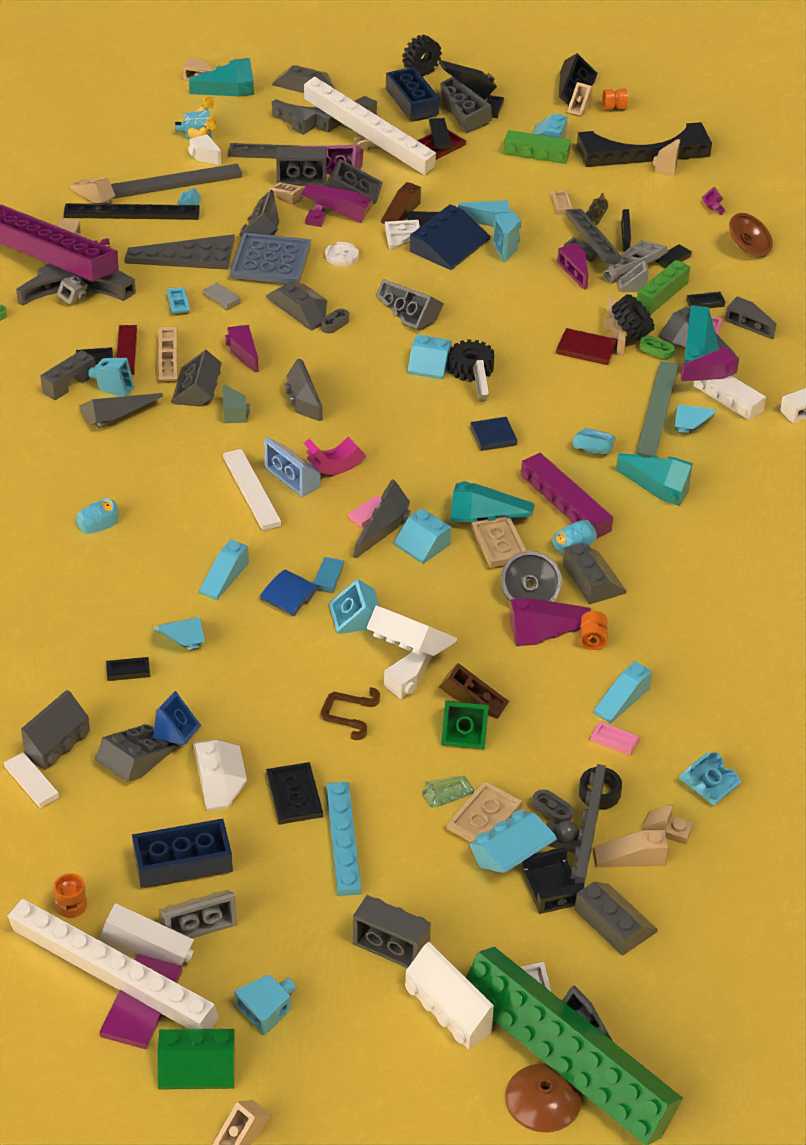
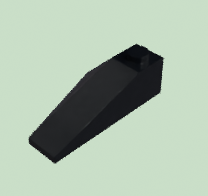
(574, 70)
(474, 79)

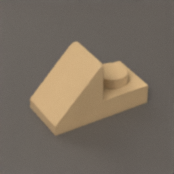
(675, 828)

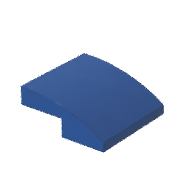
(288, 592)

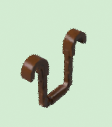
(357, 724)

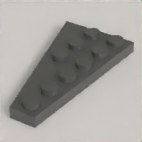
(195, 253)

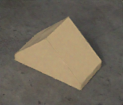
(580, 99)

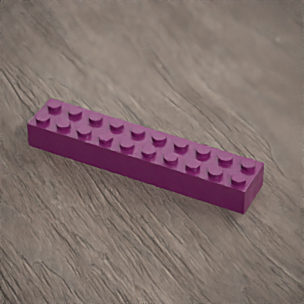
(56, 245)

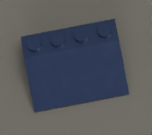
(448, 237)

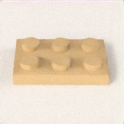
(497, 540)
(483, 811)

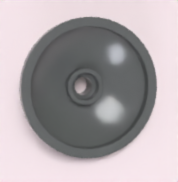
(532, 568)

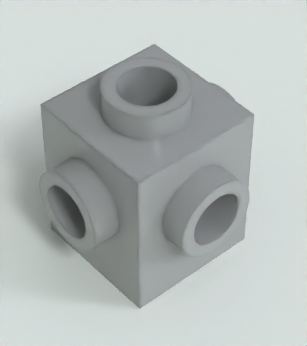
(72, 289)

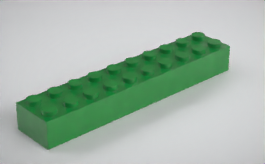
(574, 1047)

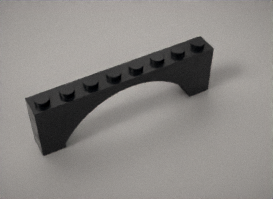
(602, 151)

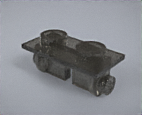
(597, 209)

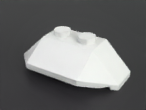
(220, 772)

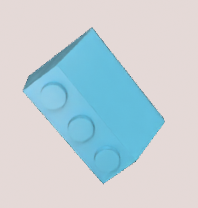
(511, 841)

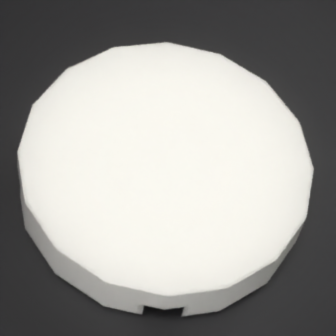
(342, 254)

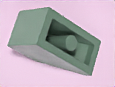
(234, 406)

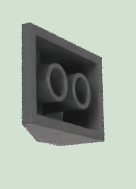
(353, 179)

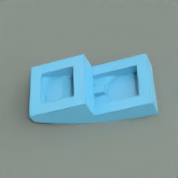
(178, 300)

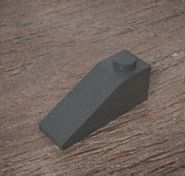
(750, 317)

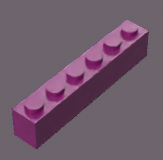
(565, 493)

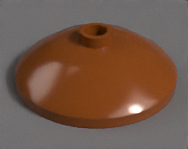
(750, 234)
(541, 1108)

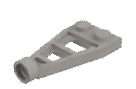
(646, 250)

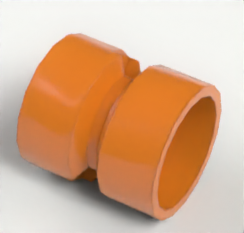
(615, 99)
(593, 630)
(70, 895)

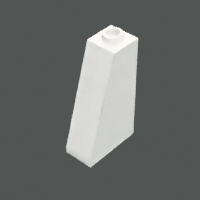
(139, 935)

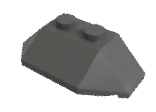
(297, 76)
(300, 303)
(302, 392)

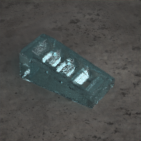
(439, 792)

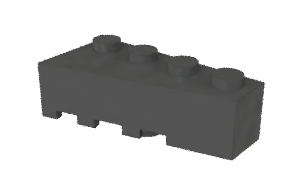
(465, 105)

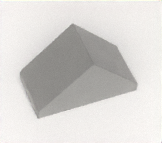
(634, 279)

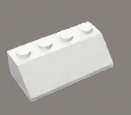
(408, 632)
(449, 996)

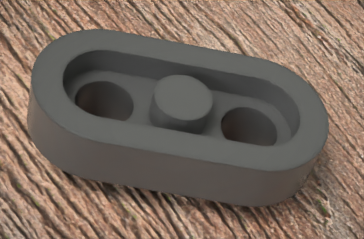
(553, 807)

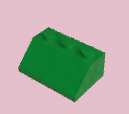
(196, 1059)

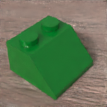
(465, 724)

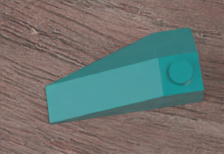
(228, 80)
(700, 335)
(662, 477)
(477, 501)

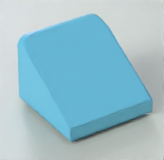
(189, 197)

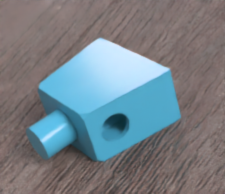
(113, 376)
(265, 1001)

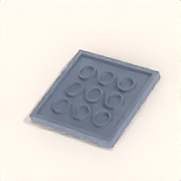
(270, 258)

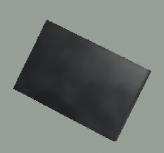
(294, 793)

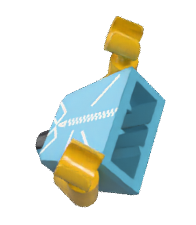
(198, 122)

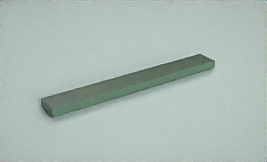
(657, 409)

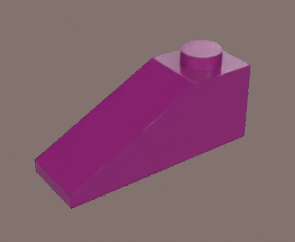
(573, 261)
(242, 345)
(712, 366)

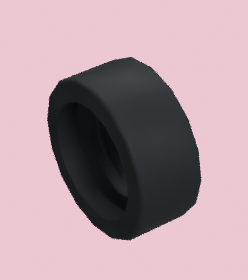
(611, 778)

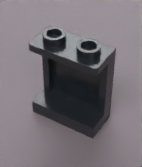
(550, 880)

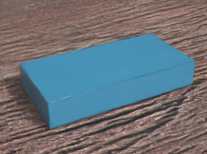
(329, 574)

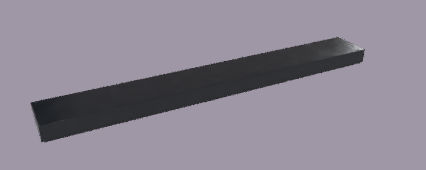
(132, 211)

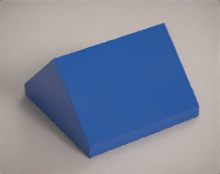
(175, 721)

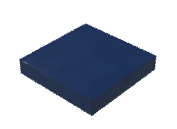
(493, 433)

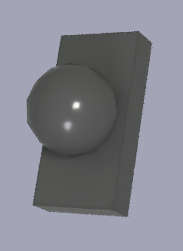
(566, 835)

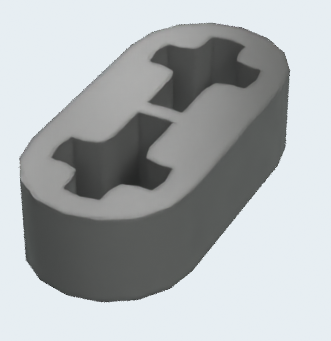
(335, 321)

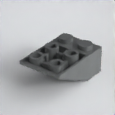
(133, 752)

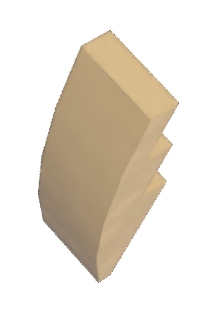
(612, 326)
(167, 354)

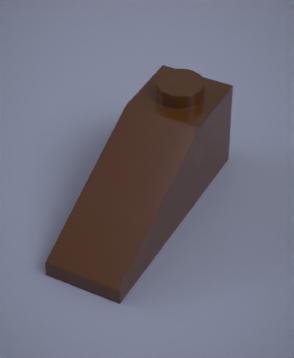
(405, 200)
(467, 687)

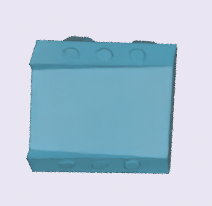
(710, 778)

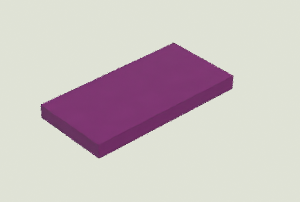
(131, 1019)

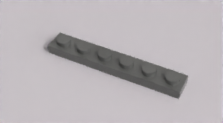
(593, 235)
(589, 817)

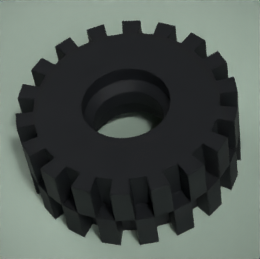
(417, 49)
(633, 317)
(463, 358)

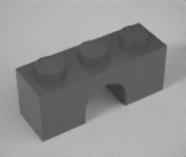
(57, 379)

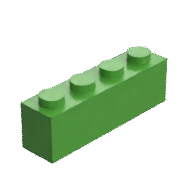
(537, 146)
(664, 286)

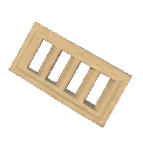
(287, 192)

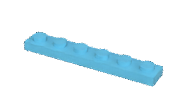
(343, 839)

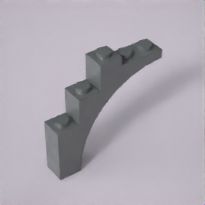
(307, 118)
(50, 277)

